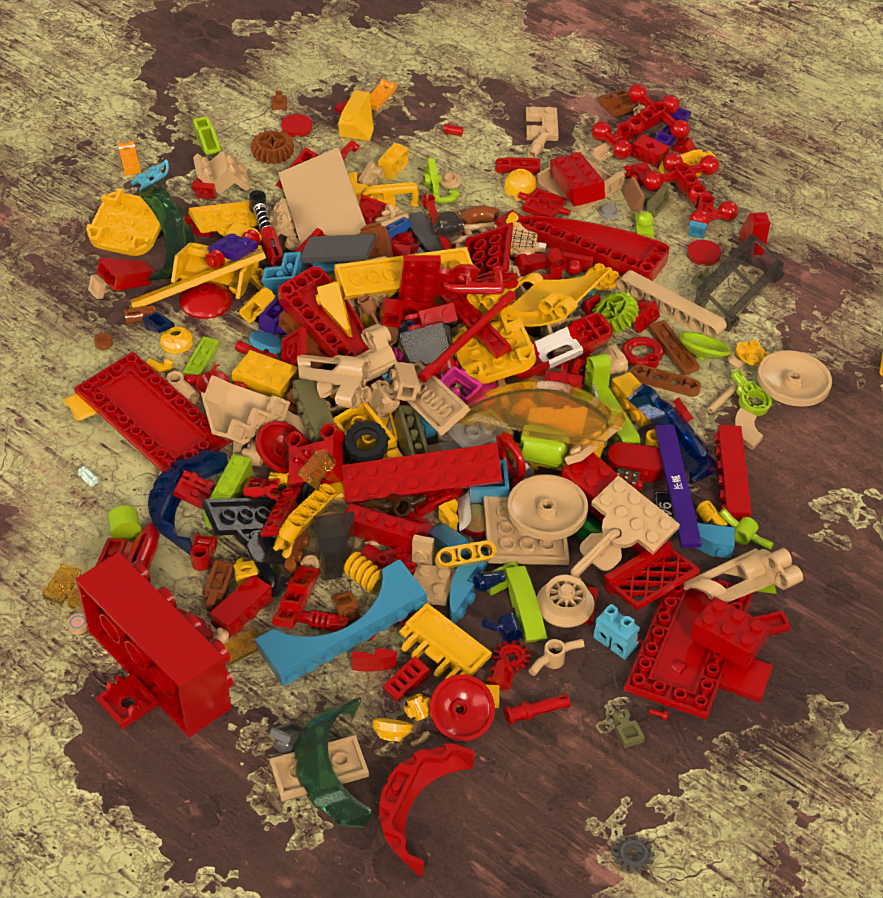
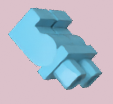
(618, 631)

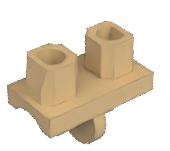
(370, 174)
(390, 215)

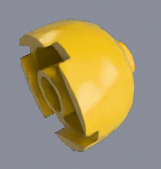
(519, 181)

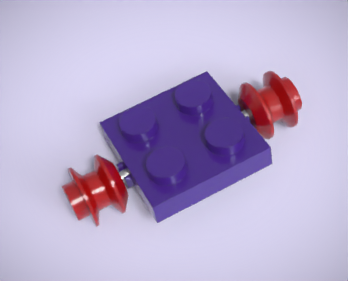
(232, 248)

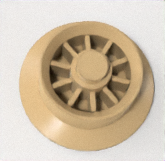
(565, 601)

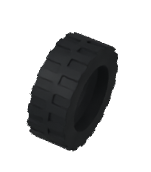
(366, 428)

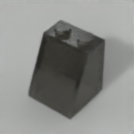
(426, 343)
(334, 542)

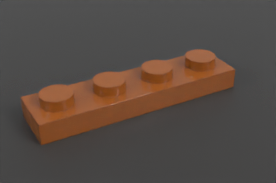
(673, 347)

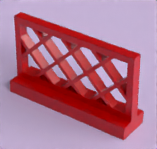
(641, 566)

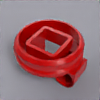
(553, 263)

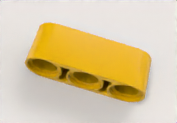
(474, 550)

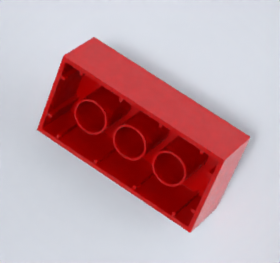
(156, 642)

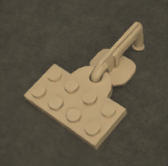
(626, 514)

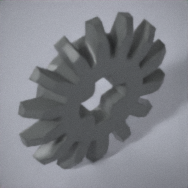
(639, 848)

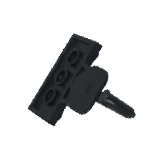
(245, 521)

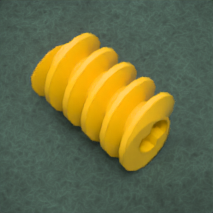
(363, 572)

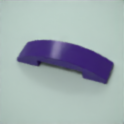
(665, 136)

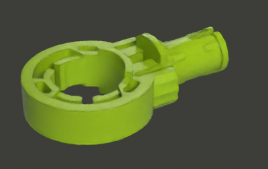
(749, 389)

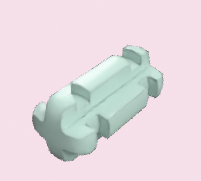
(88, 476)

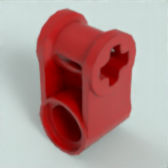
(203, 551)

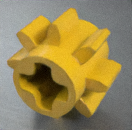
(418, 707)

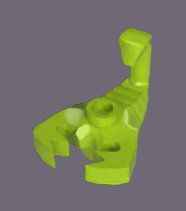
(432, 180)

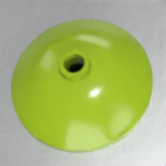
(704, 346)

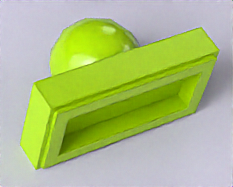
(644, 224)

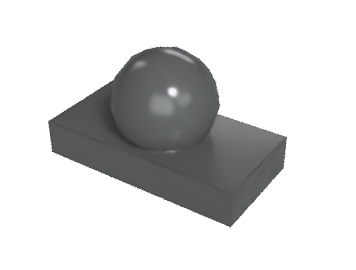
(286, 737)

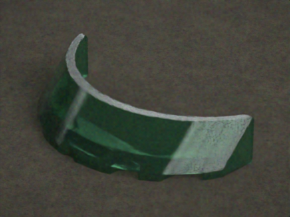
(173, 224)
(316, 772)

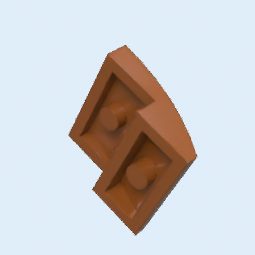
(617, 103)

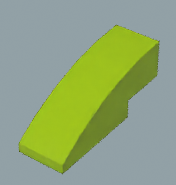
(206, 136)

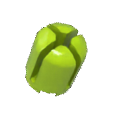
(543, 451)

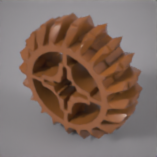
(272, 147)

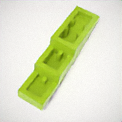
(525, 603)

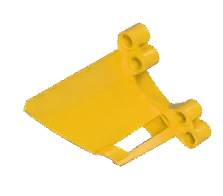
(545, 301)

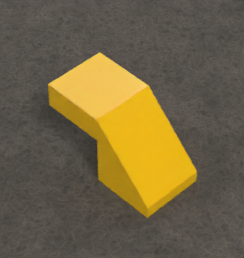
(78, 407)

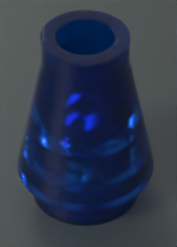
(486, 580)

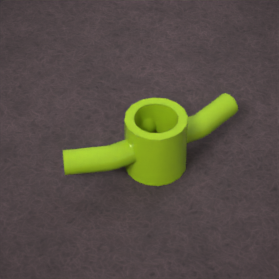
(745, 530)

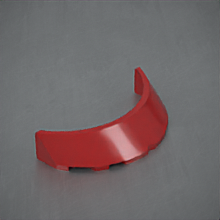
(404, 786)

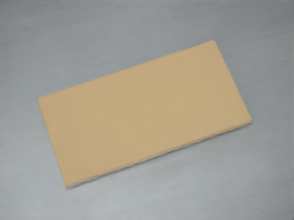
(322, 197)

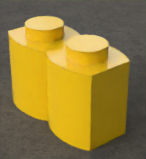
(257, 304)

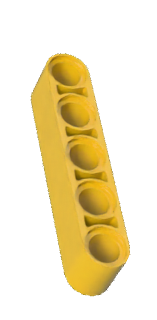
(303, 515)

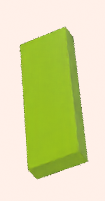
(202, 356)

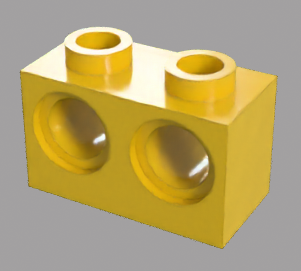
(393, 160)

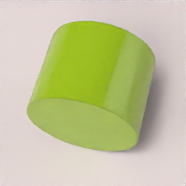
(124, 522)

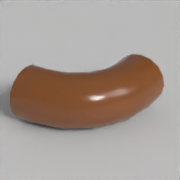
(479, 214)

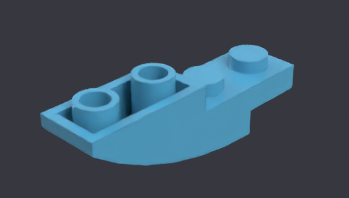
(463, 589)

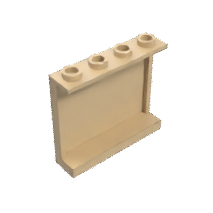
(612, 184)

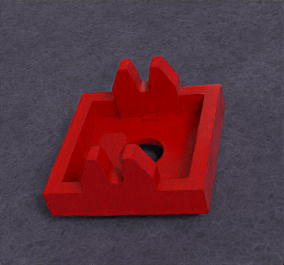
(125, 688)

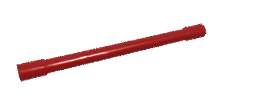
(432, 368)

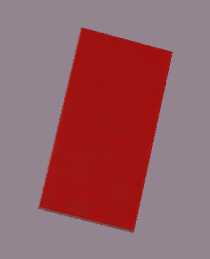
(149, 412)
(670, 640)

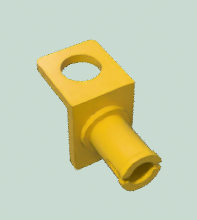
(243, 570)

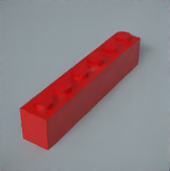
(732, 470)

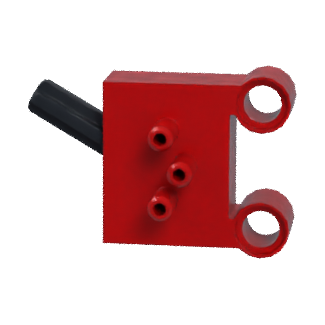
(302, 450)

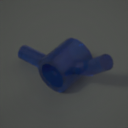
(508, 625)

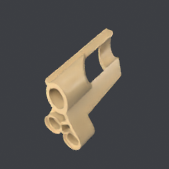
(758, 569)

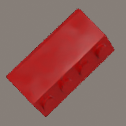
(386, 527)

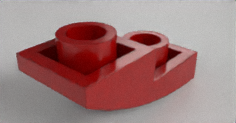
(381, 660)

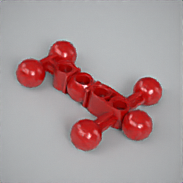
(649, 117)
(687, 181)

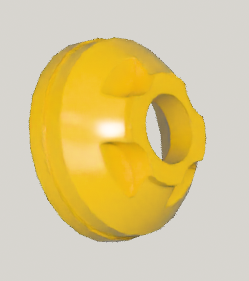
(178, 343)
(391, 729)

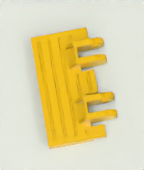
(443, 639)

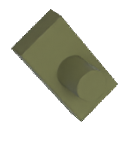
(658, 201)

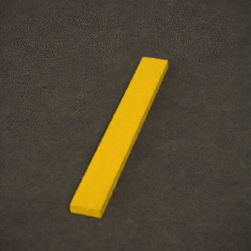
(198, 279)

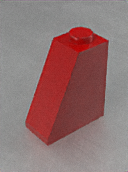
(757, 225)
(123, 273)

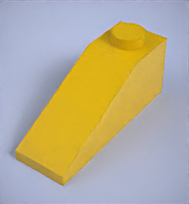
(334, 305)

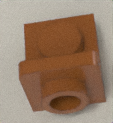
(346, 605)

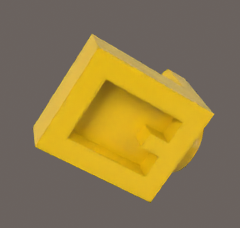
(448, 514)

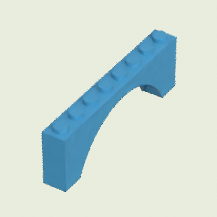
(296, 655)

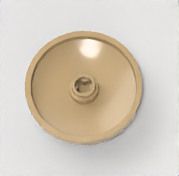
(794, 378)
(547, 507)

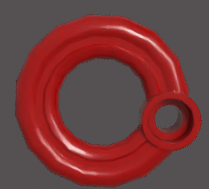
(651, 359)
(505, 441)

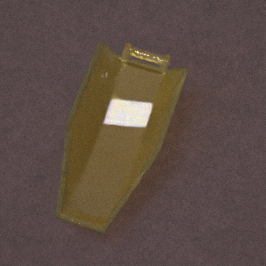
(546, 412)

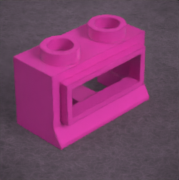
(463, 379)

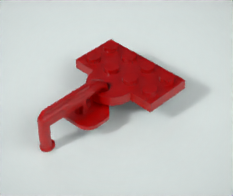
(424, 279)

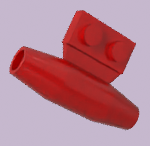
(141, 550)

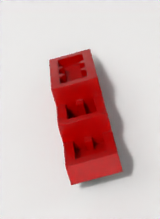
(296, 597)

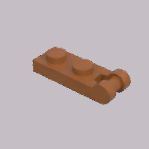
(297, 553)

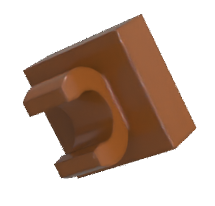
(279, 101)

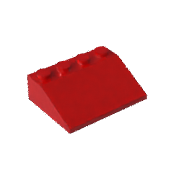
(491, 249)

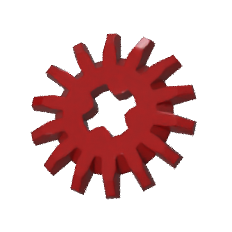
(510, 649)

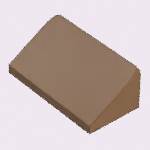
(634, 195)

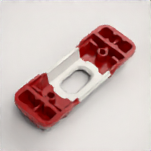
(581, 335)

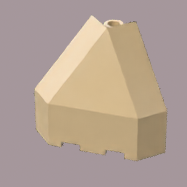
(239, 412)

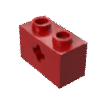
(649, 150)

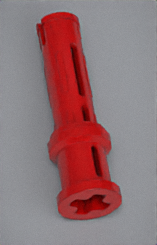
(528, 710)

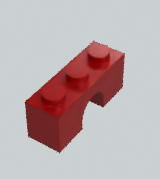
(395, 310)

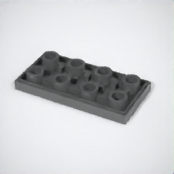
(338, 248)

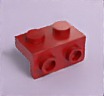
(647, 314)

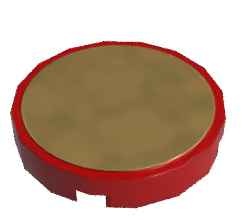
(477, 525)

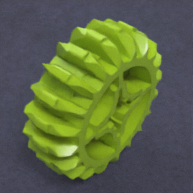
(619, 310)

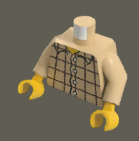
(523, 240)

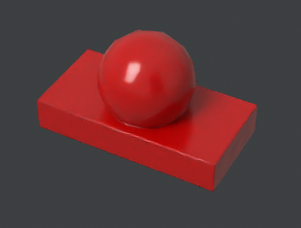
(577, 263)

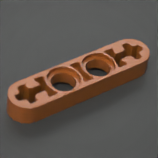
(666, 378)

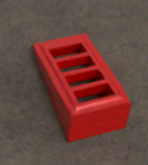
(416, 669)

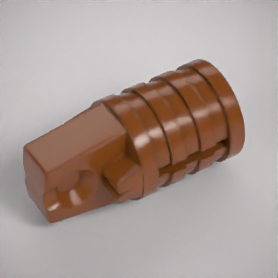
(135, 314)

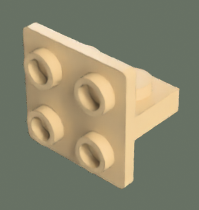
(282, 219)

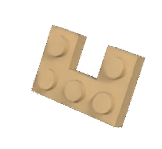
(549, 121)

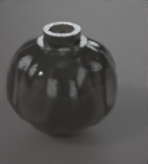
(448, 226)

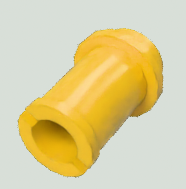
(284, 478)

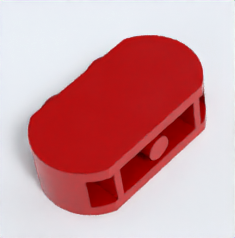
(636, 458)

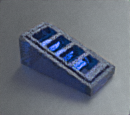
(157, 322)

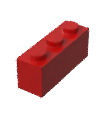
(241, 605)

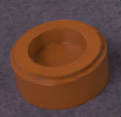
(103, 341)

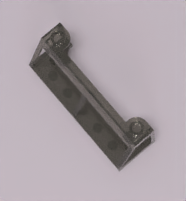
(741, 255)

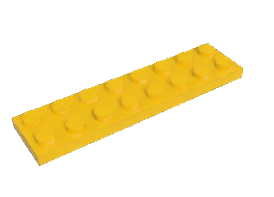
(384, 274)

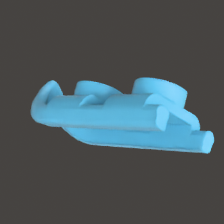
(152, 172)

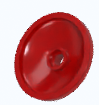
(206, 300)
(272, 440)
(476, 705)

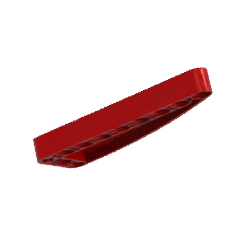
(607, 244)
(300, 302)

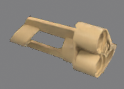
(379, 354)
(349, 374)

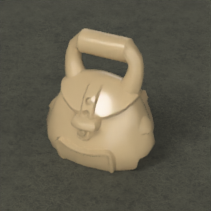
(618, 360)
(383, 398)

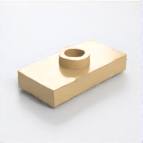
(423, 550)

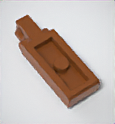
(218, 583)

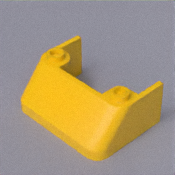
(192, 261)

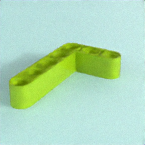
(598, 373)

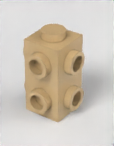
(405, 381)

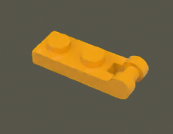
(381, 93)
(129, 158)

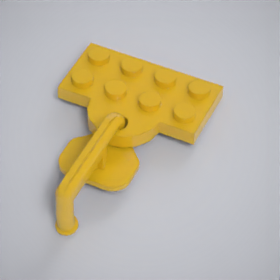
(385, 193)
(225, 219)

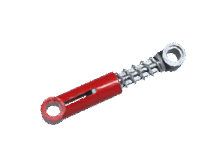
(269, 238)

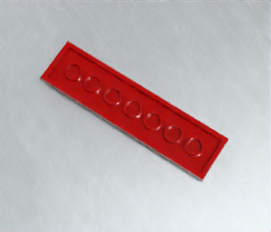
(422, 473)

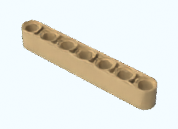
(672, 304)

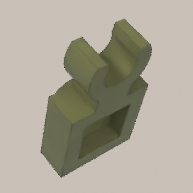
(700, 277)
(627, 731)

